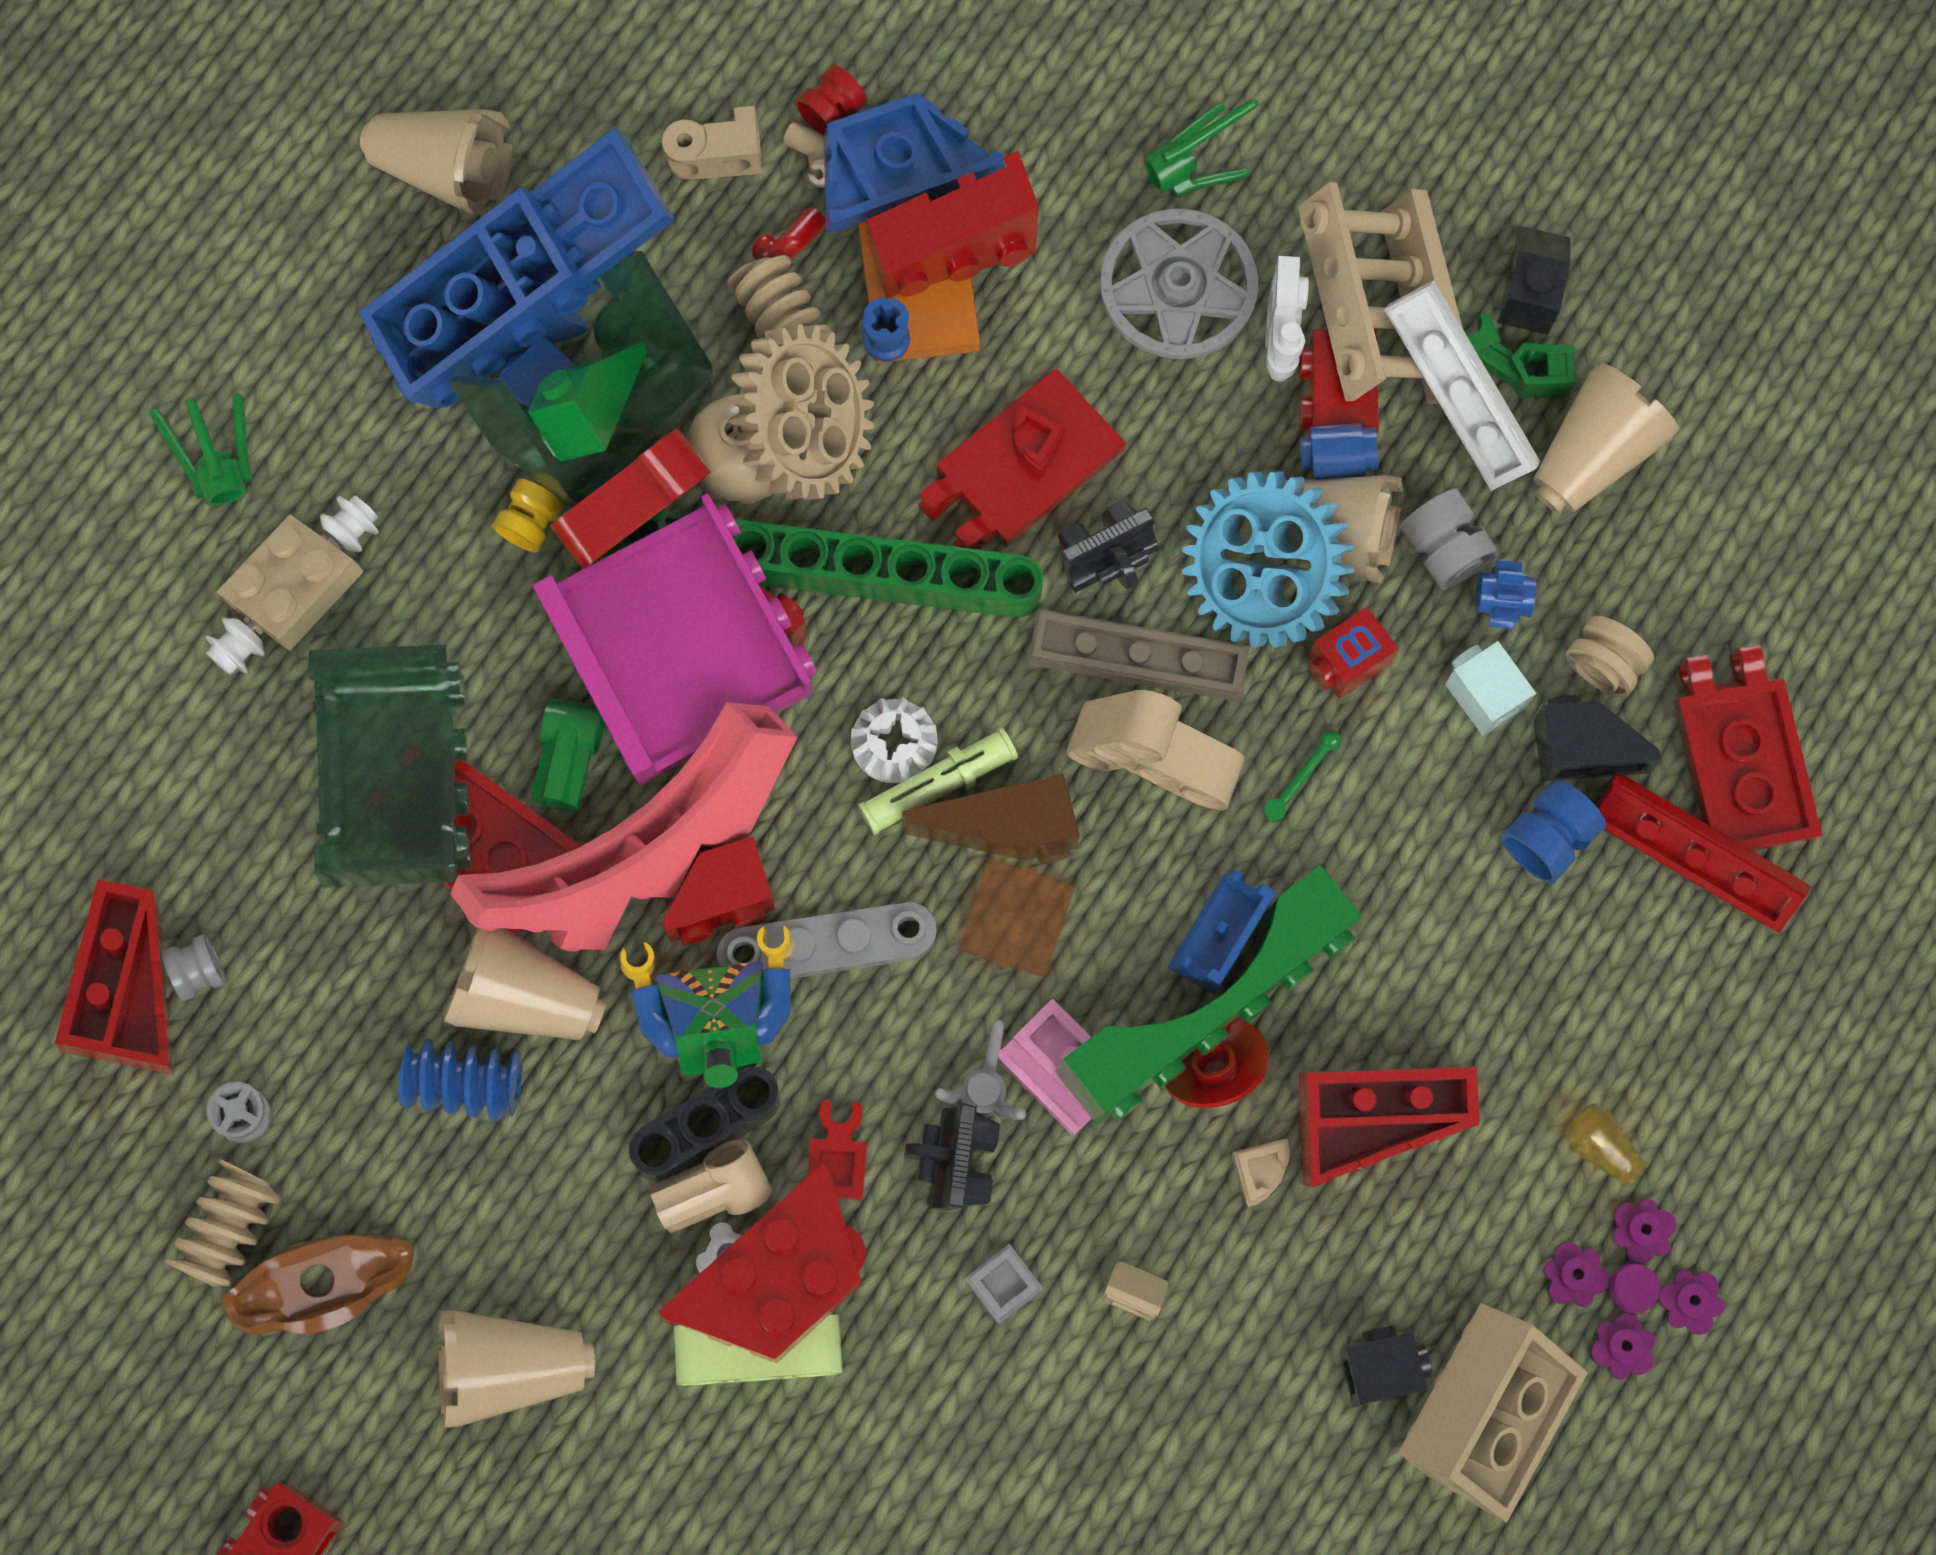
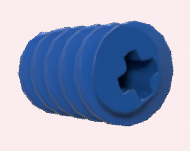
(460, 1081)

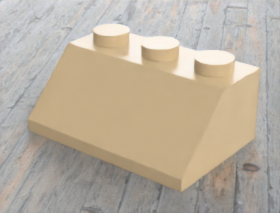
(1493, 1411)

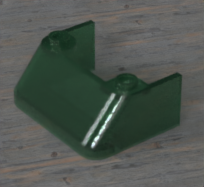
(665, 389)

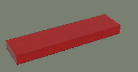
(1701, 853)

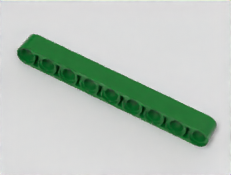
(887, 558)

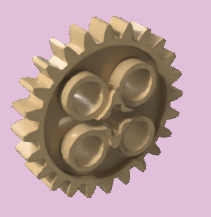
(801, 412)

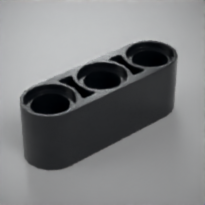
(676, 1124)

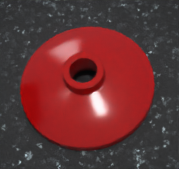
(1225, 1072)

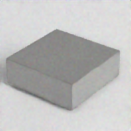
(1003, 1284)

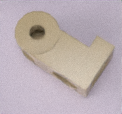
(714, 148)

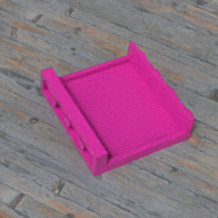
(675, 636)

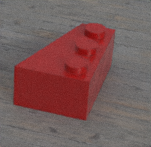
(119, 984)
(1376, 1114)

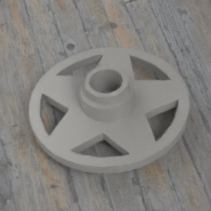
(1179, 283)

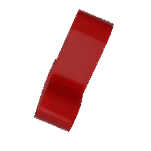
(630, 498)

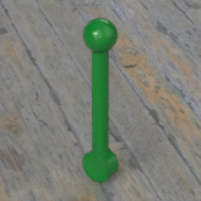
(1275, 809)

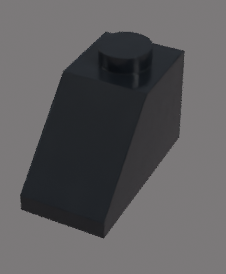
(1535, 280)
(1588, 742)

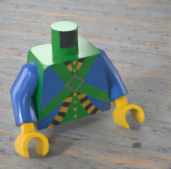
(716, 1014)

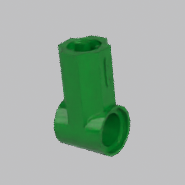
(569, 738)

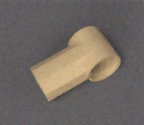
(724, 1181)

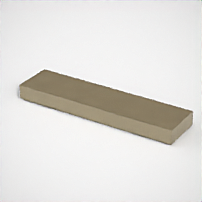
(1139, 655)

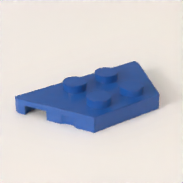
(895, 156)

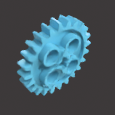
(1271, 511)

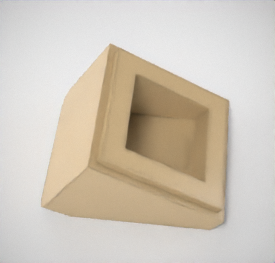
(1135, 1291)

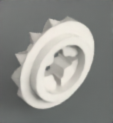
(908, 759)

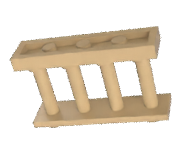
(1339, 275)

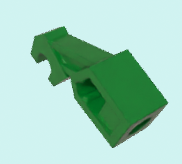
(1556, 362)

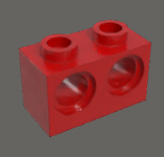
(261, 1534)

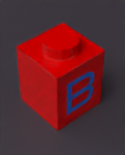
(1351, 653)

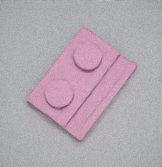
(1036, 1055)

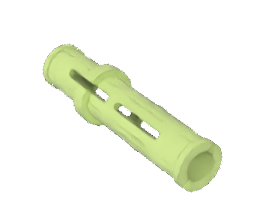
(939, 780)

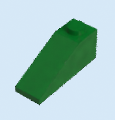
(584, 401)

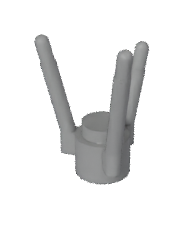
(985, 1086)

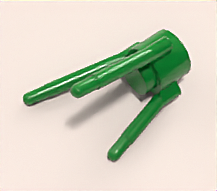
(1172, 161)
(218, 477)

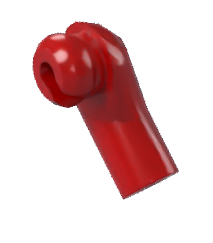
(793, 239)

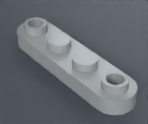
(839, 940)

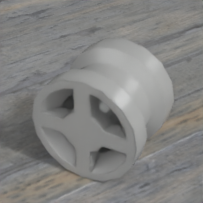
(193, 967)
(229, 1106)

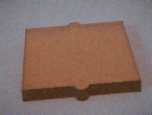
(1017, 918)

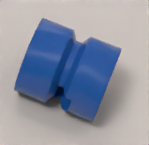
(1560, 823)

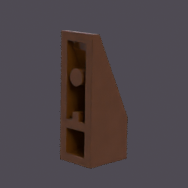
(1010, 821)

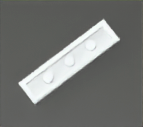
(1462, 385)

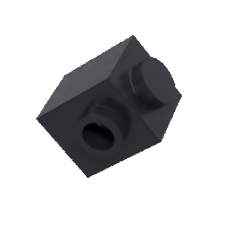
(1385, 1366)

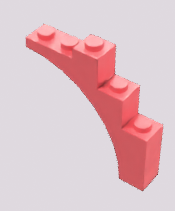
(650, 852)

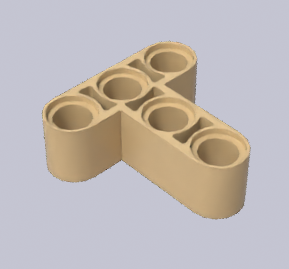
(1145, 738)

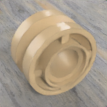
(1609, 656)

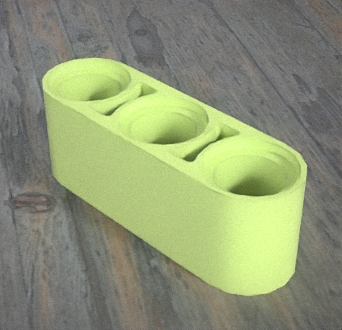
(710, 1362)

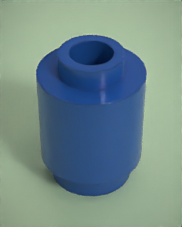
(1340, 451)

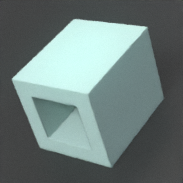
(1489, 686)

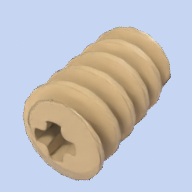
(770, 295)
(224, 1226)

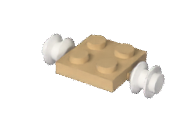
(290, 583)

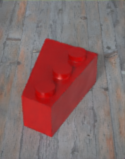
(957, 233)

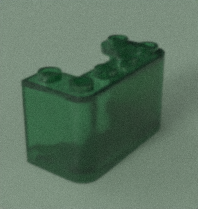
(389, 766)

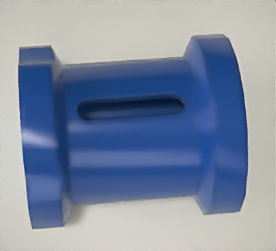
(883, 344)

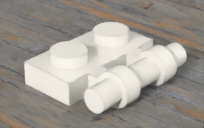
(1283, 320)

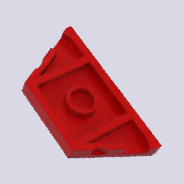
(775, 1277)

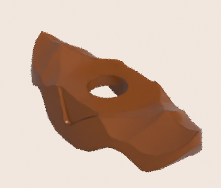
(275, 1299)

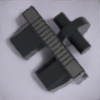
(1110, 552)
(946, 1158)

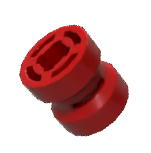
(831, 99)

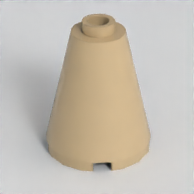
(443, 153)
(1601, 439)
(1371, 518)
(521, 991)
(505, 1365)

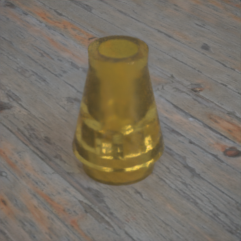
(1603, 1143)

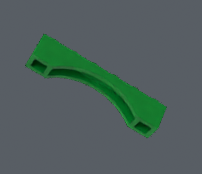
(1125, 1060)

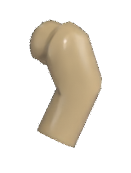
(811, 144)

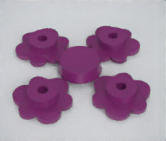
(1633, 1288)

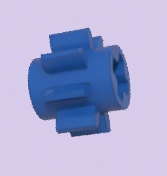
(1505, 594)

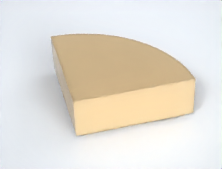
(1261, 1170)

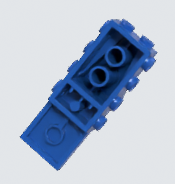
(516, 273)

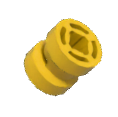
(528, 515)

